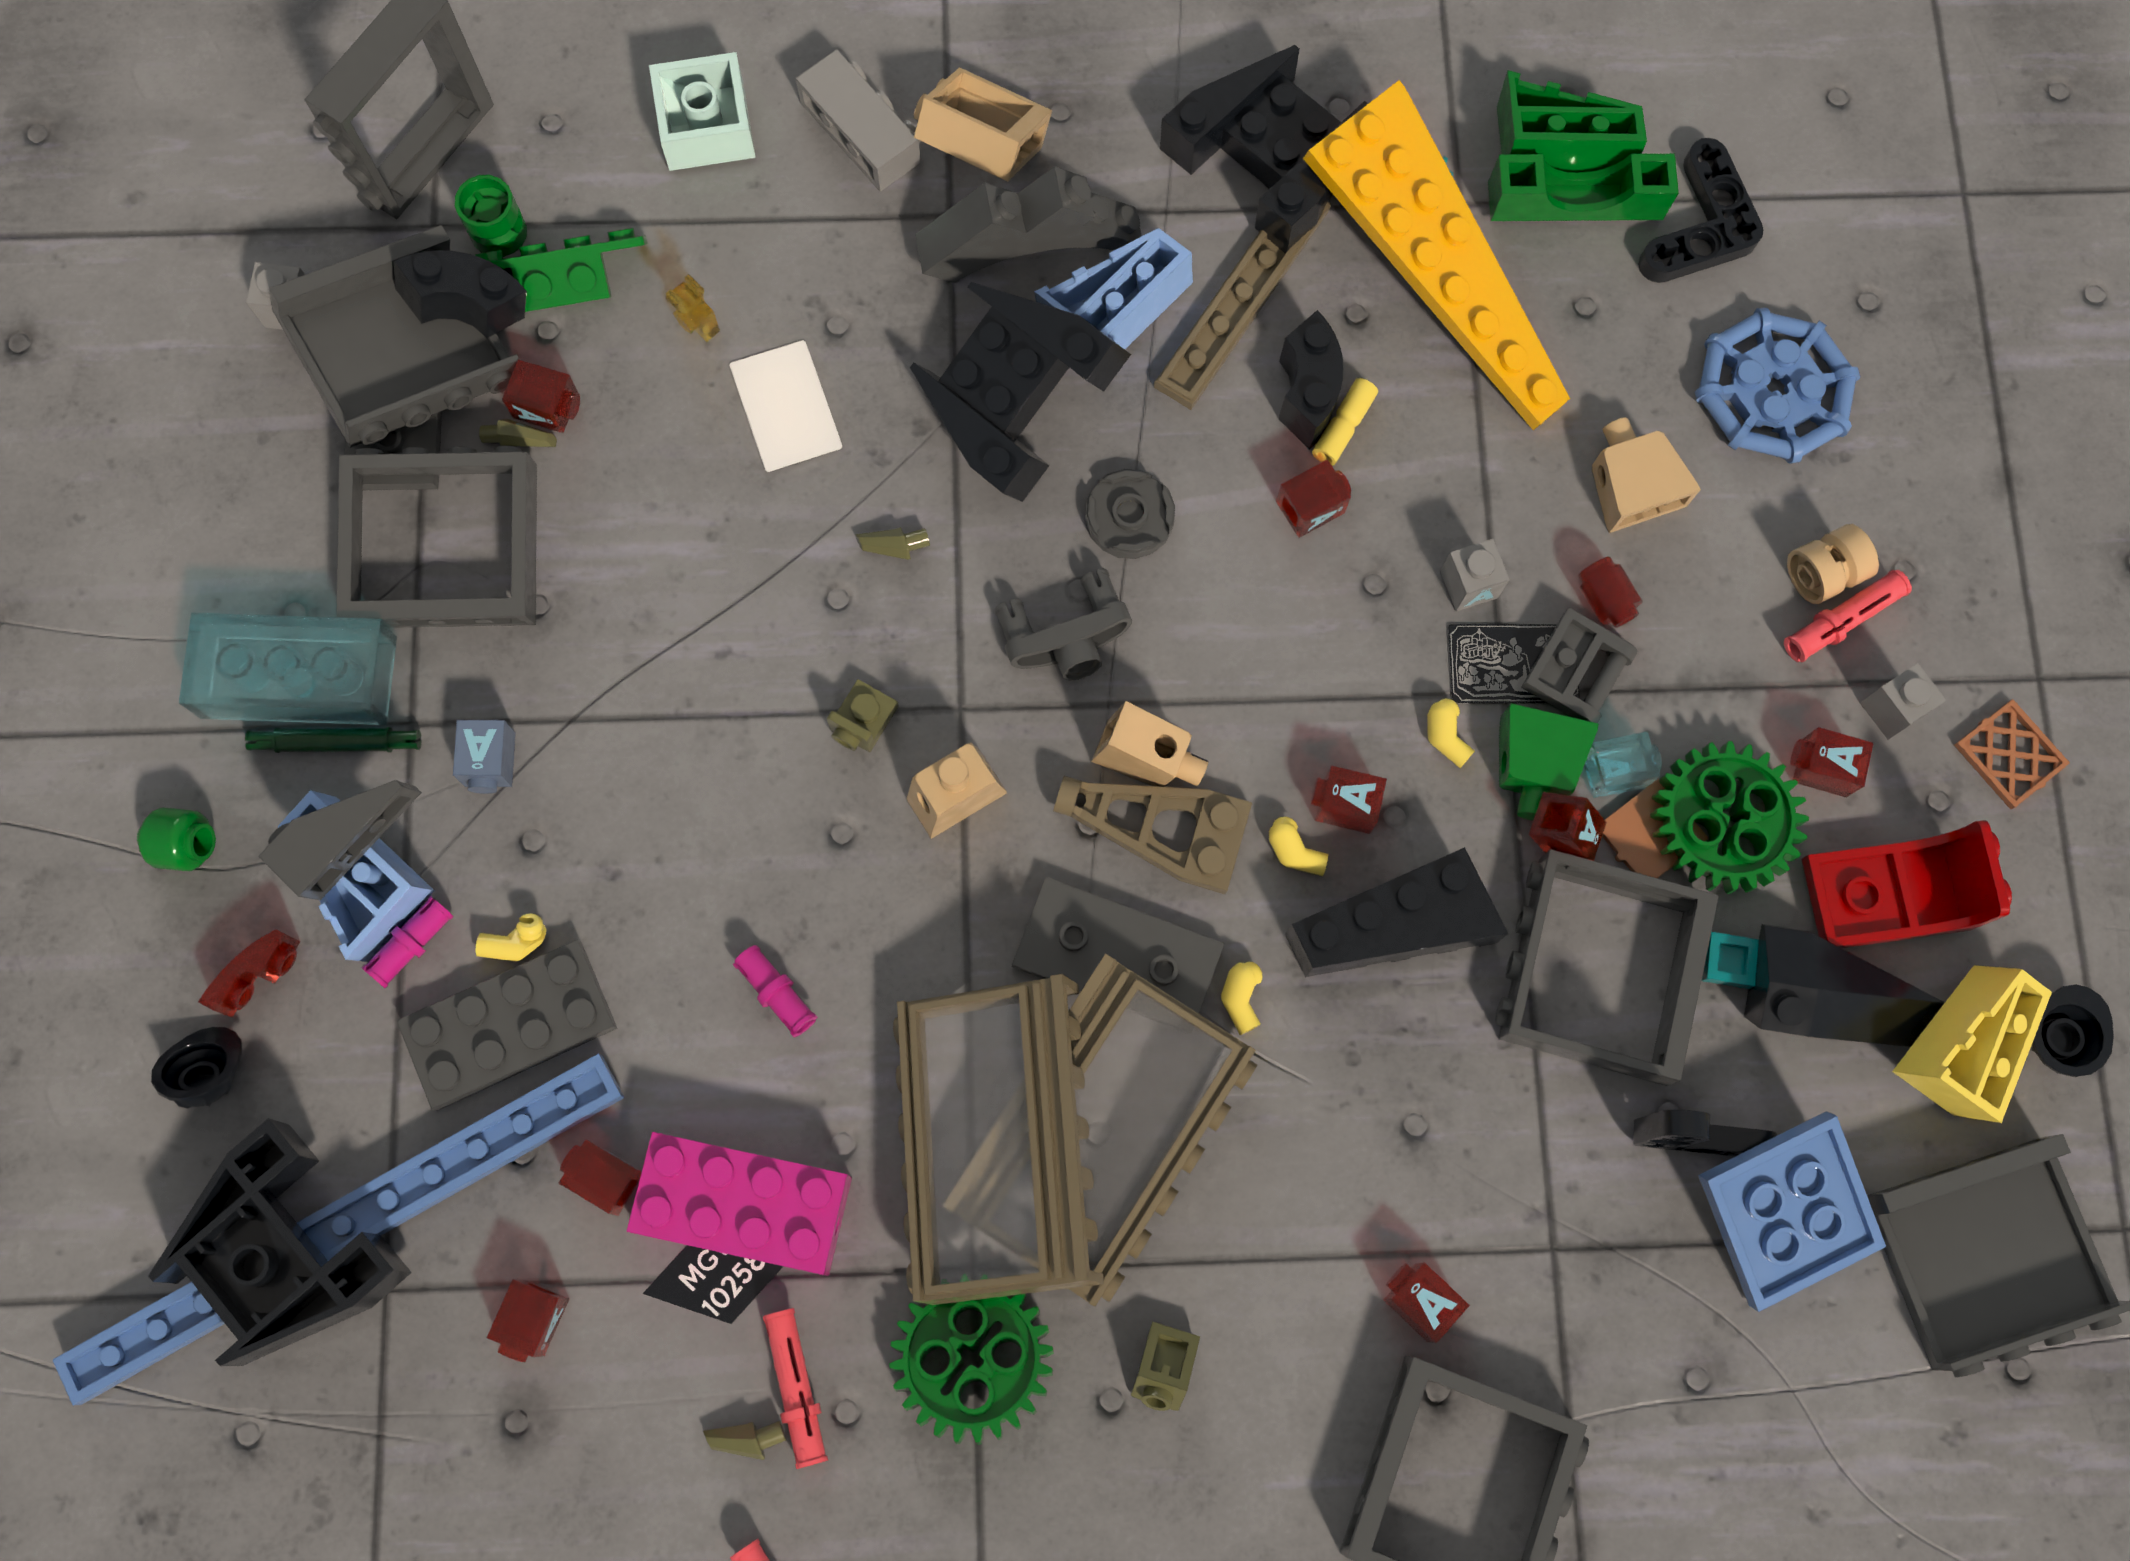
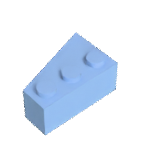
(1126, 289)
(371, 896)

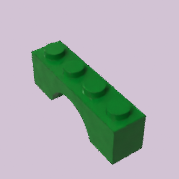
(1531, 190)

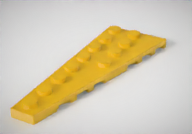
(1411, 208)

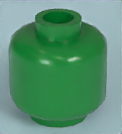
(176, 839)

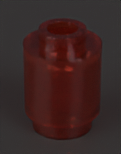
(1610, 592)

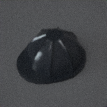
(2075, 1032)
(198, 1067)

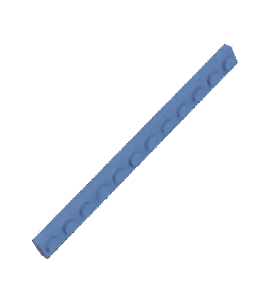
(371, 1208)

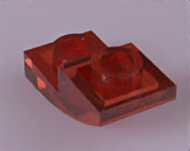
(265, 958)

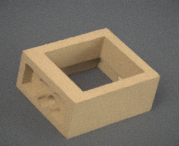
(981, 123)

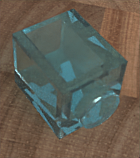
(1622, 764)

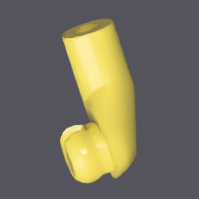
(1443, 732)
(1291, 850)
(515, 946)
(1237, 993)

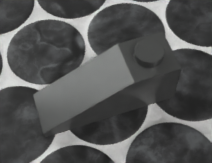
(326, 843)

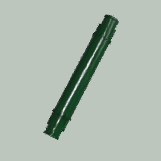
(332, 740)

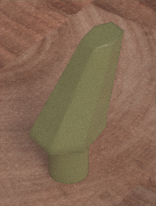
(516, 434)
(893, 542)
(745, 1439)

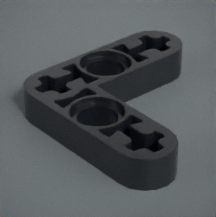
(1719, 224)
(1693, 1133)

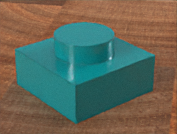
(1731, 960)

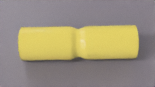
(1347, 417)

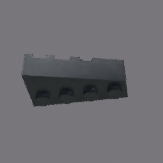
(1410, 916)

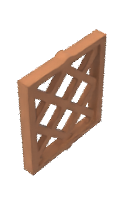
(2037, 737)

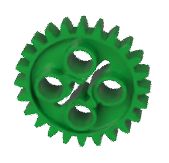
(1769, 831)
(1007, 1387)

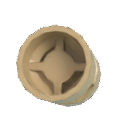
(1833, 563)

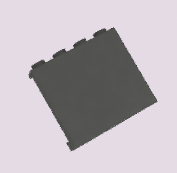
(372, 351)
(1995, 1257)

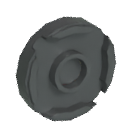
(1129, 514)

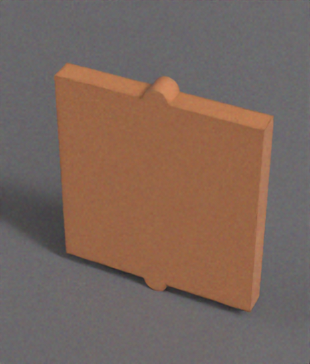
(1631, 835)

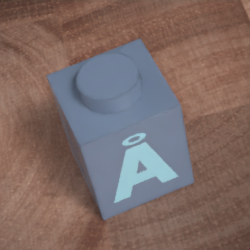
(484, 755)

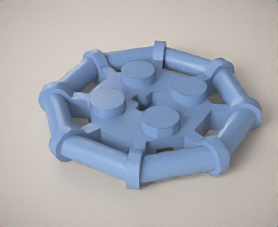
(1790, 365)

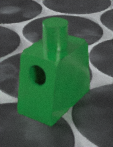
(1541, 754)

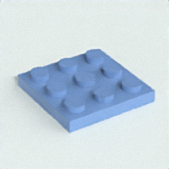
(1792, 1211)

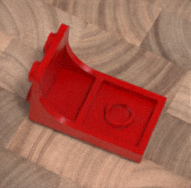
(1908, 888)

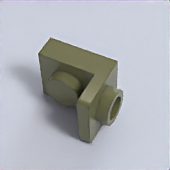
(861, 717)
(1165, 1367)

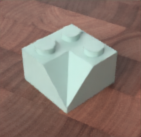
(702, 111)

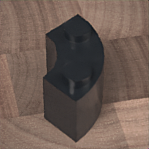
(460, 288)
(1315, 375)

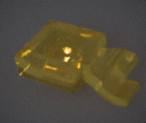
(692, 310)

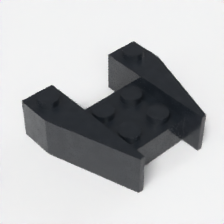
(1268, 131)
(1007, 376)
(260, 1263)

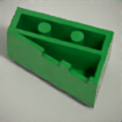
(1567, 128)

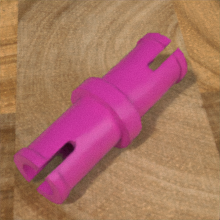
(407, 942)
(775, 990)

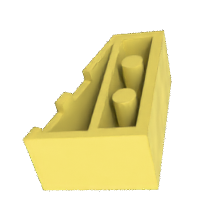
(1977, 1043)

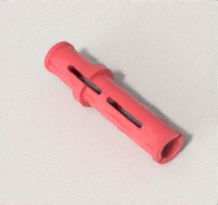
(1832, 625)
(795, 1389)

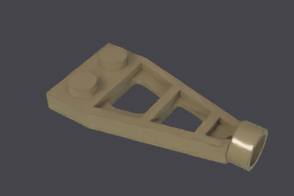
(1214, 842)

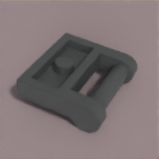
(1567, 660)

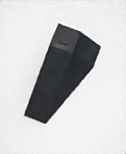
(1831, 994)

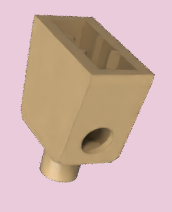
(1640, 477)
(1132, 745)
(953, 789)

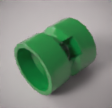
(490, 214)

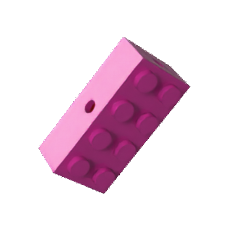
(739, 1203)

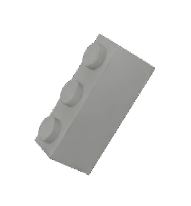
(859, 119)

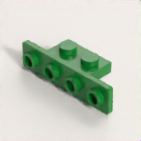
(564, 274)

